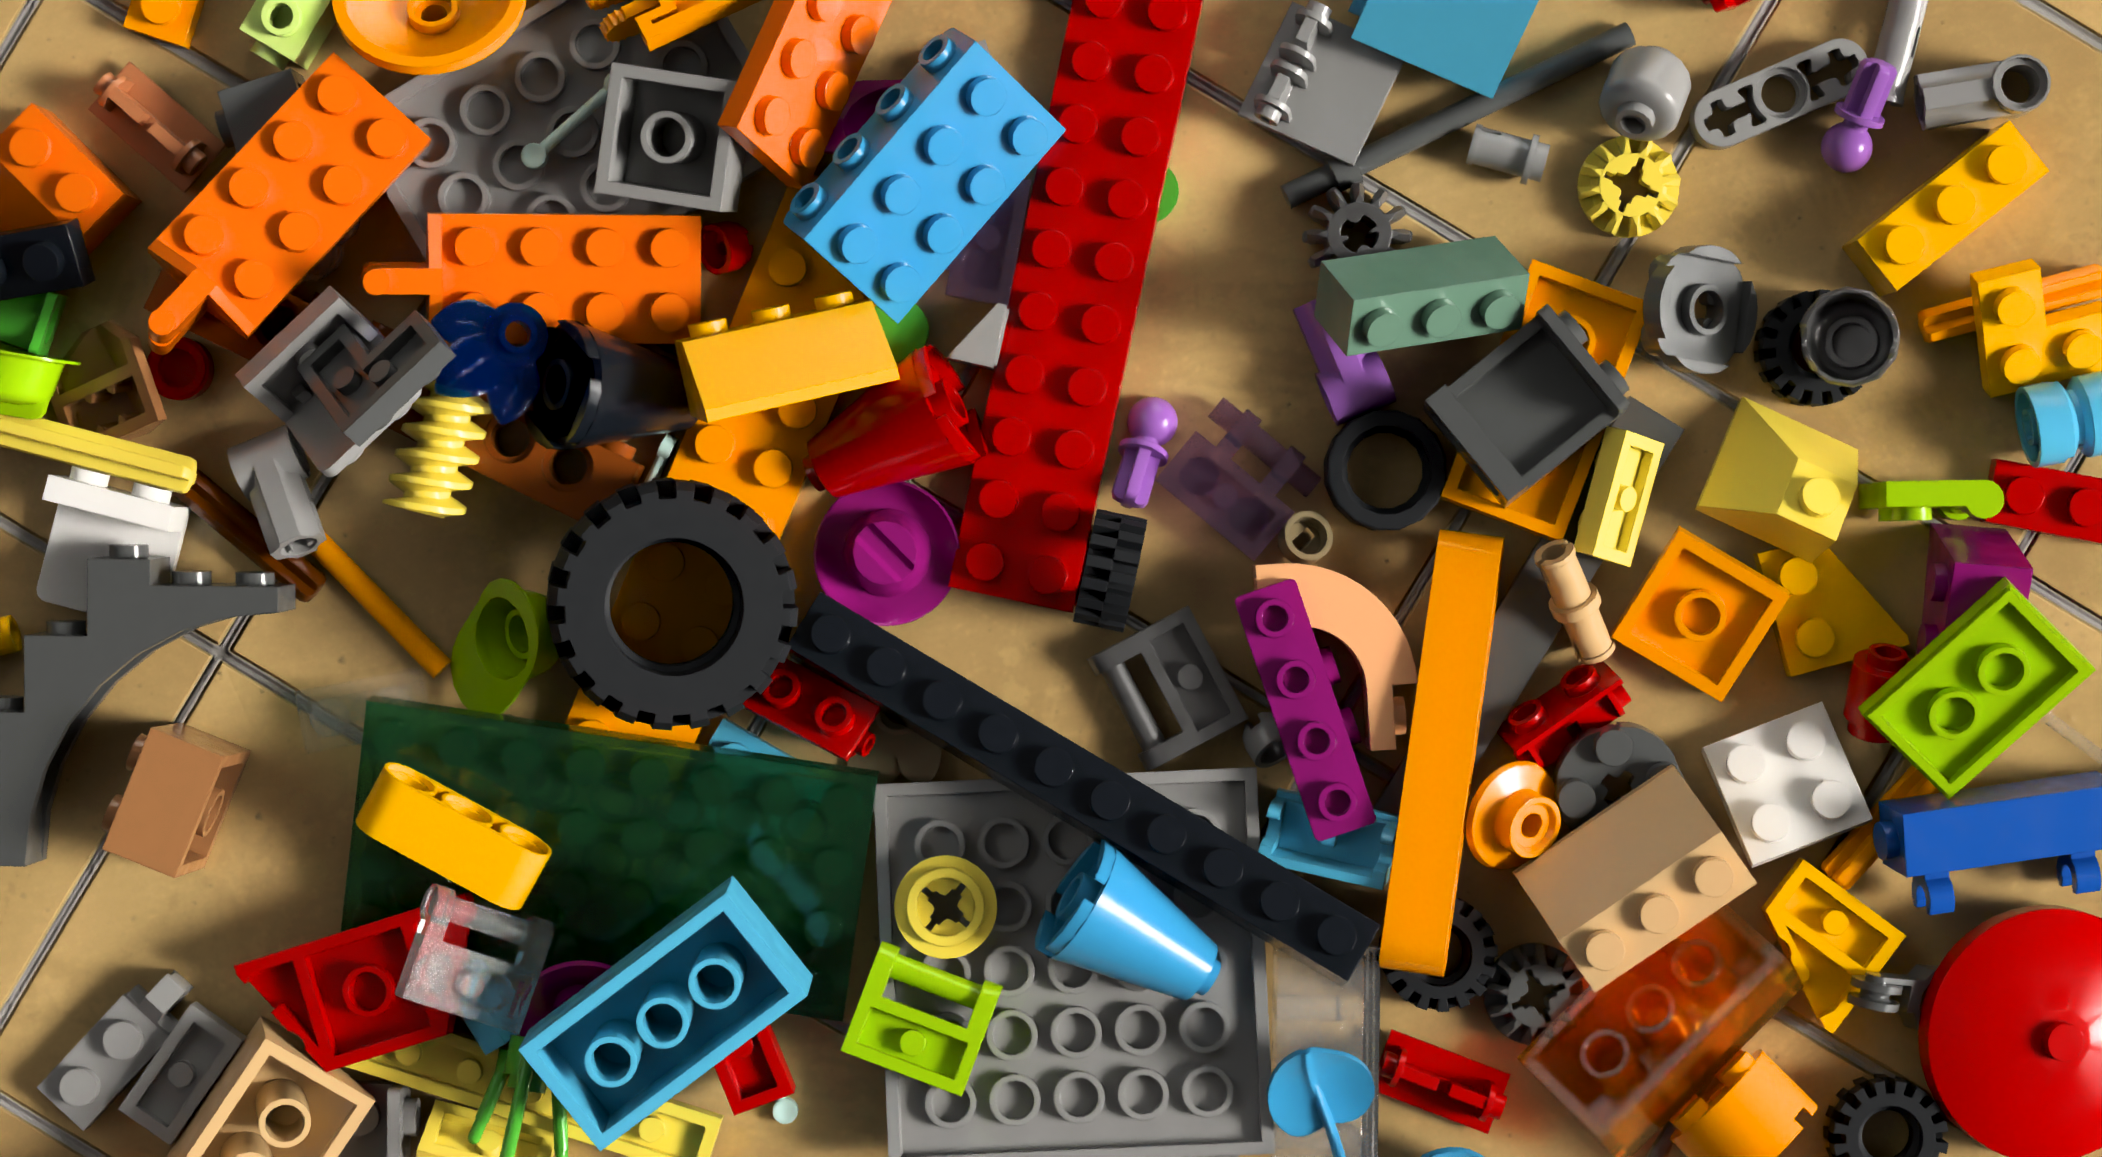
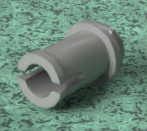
(1508, 153)

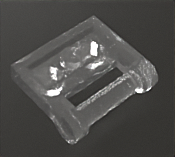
(470, 981)

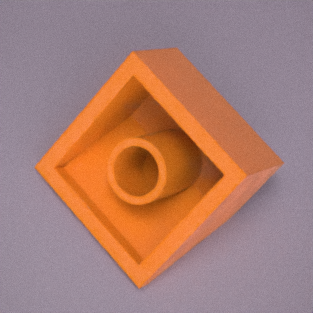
(56, 178)

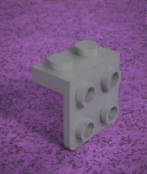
(279, 386)

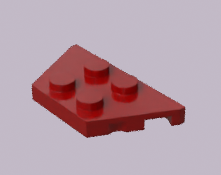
(343, 991)

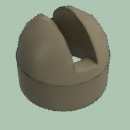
(1312, 550)

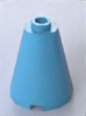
(1126, 928)

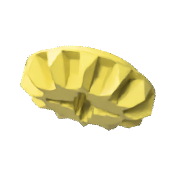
(1601, 197)
(914, 909)

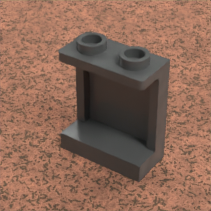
(1529, 404)

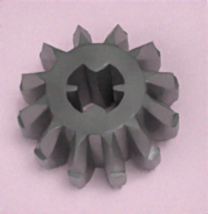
(1349, 216)

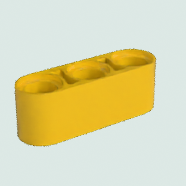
(453, 836)

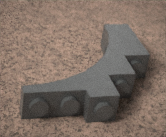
(72, 671)

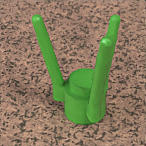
(522, 1079)

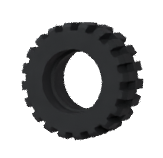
(687, 690)

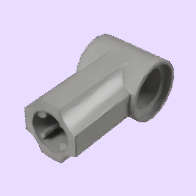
(1976, 92)
(273, 477)

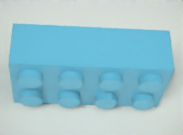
(666, 1013)

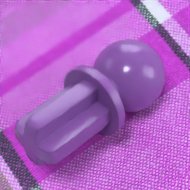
(1848, 144)
(1151, 425)

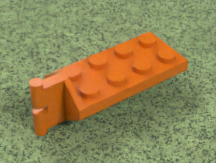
(800, 81)
(281, 204)
(604, 270)

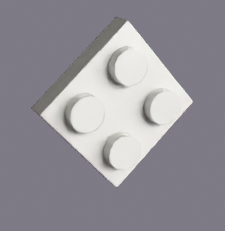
(1786, 784)

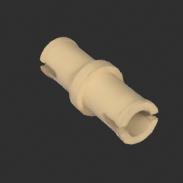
(1574, 601)

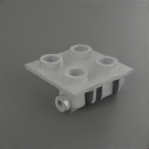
(1320, 84)

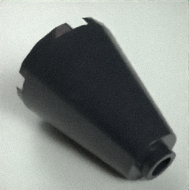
(603, 390)

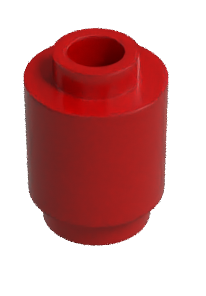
(1868, 673)

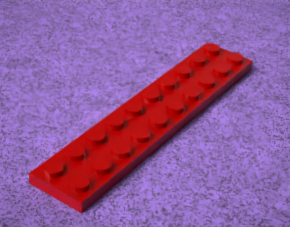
(1075, 300)

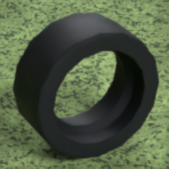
(1419, 436)

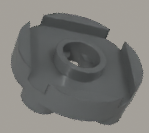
(1669, 307)
(1603, 752)

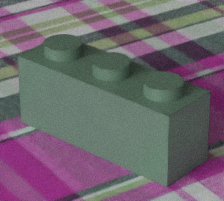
(1421, 295)

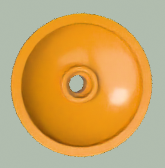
(411, 41)

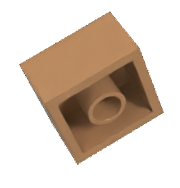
(174, 798)

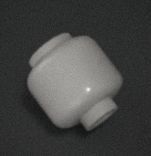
(1645, 93)

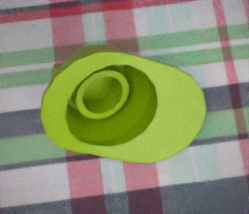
(27, 381)
(501, 647)

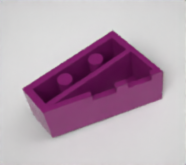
(1962, 568)

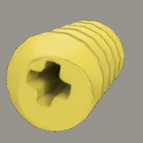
(438, 454)

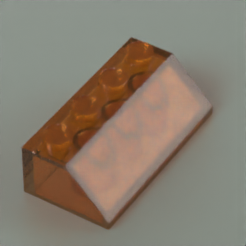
(1661, 1030)

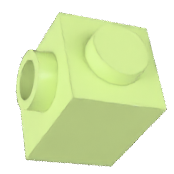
(289, 29)

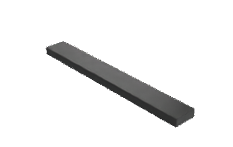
(1523, 617)

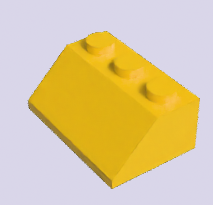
(784, 357)

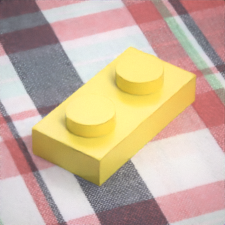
(1618, 496)
(449, 1130)

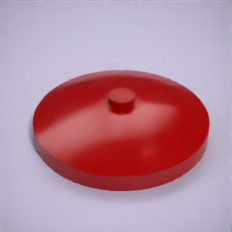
(2019, 1033)

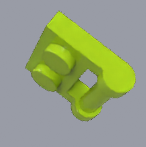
(1916, 499)
(911, 1038)

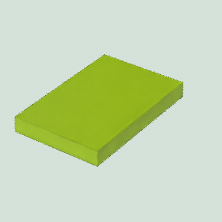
(1976, 688)

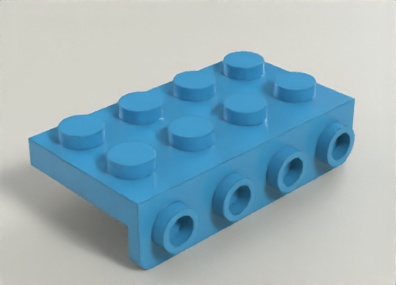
(923, 173)

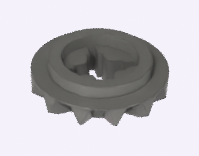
(1509, 983)

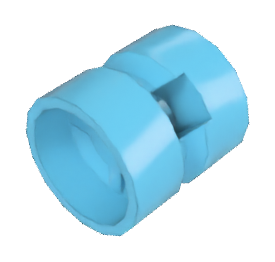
(2060, 420)

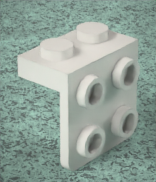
(99, 515)

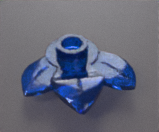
(487, 360)

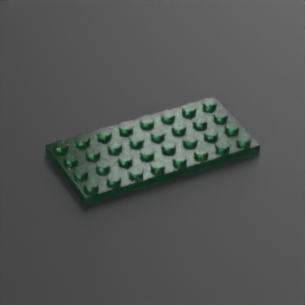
(632, 834)

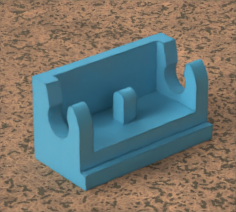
(1352, 857)

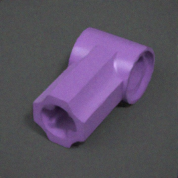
(1347, 383)

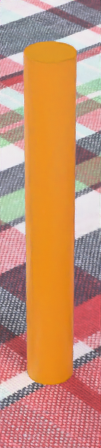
(381, 607)

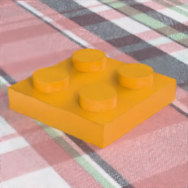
(1700, 613)

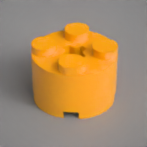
(1744, 1113)

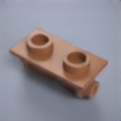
(155, 125)

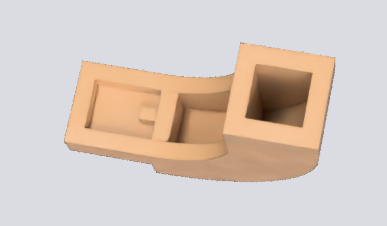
(1368, 633)

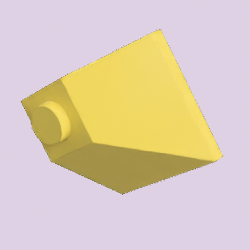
(1781, 481)

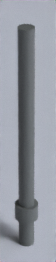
(1457, 115)

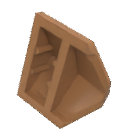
(111, 387)

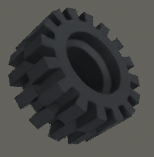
(1778, 361)
(1110, 570)
(1466, 979)
(1878, 1095)

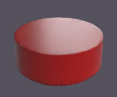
(183, 371)

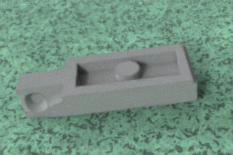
(115, 1050)

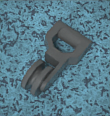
(1904, 989)

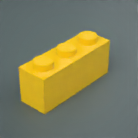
(1945, 209)

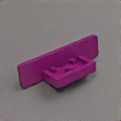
(1305, 710)

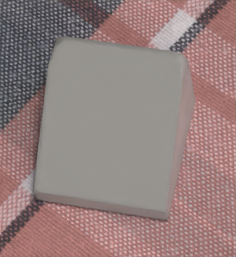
(984, 342)

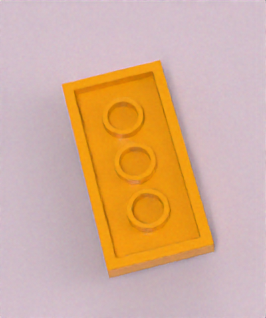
(1613, 332)

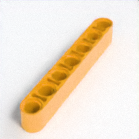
(1441, 753)

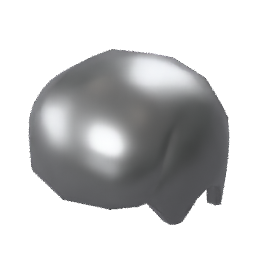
(1849, 337)

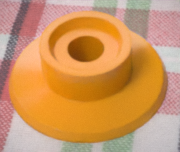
(1513, 816)

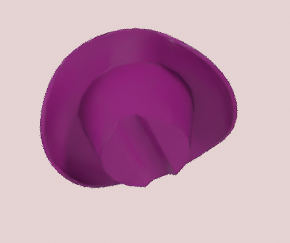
(886, 553)

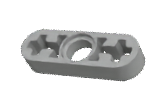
(1728, 96)

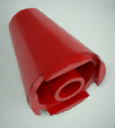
(898, 431)

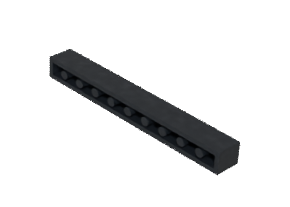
(1083, 790)

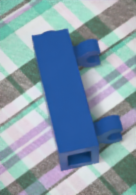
(1991, 827)

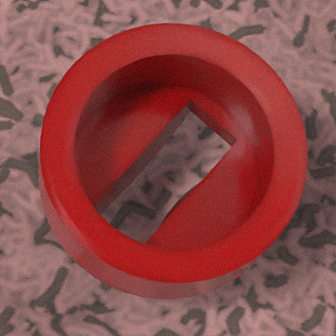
(737, 247)

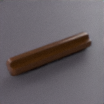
(244, 533)

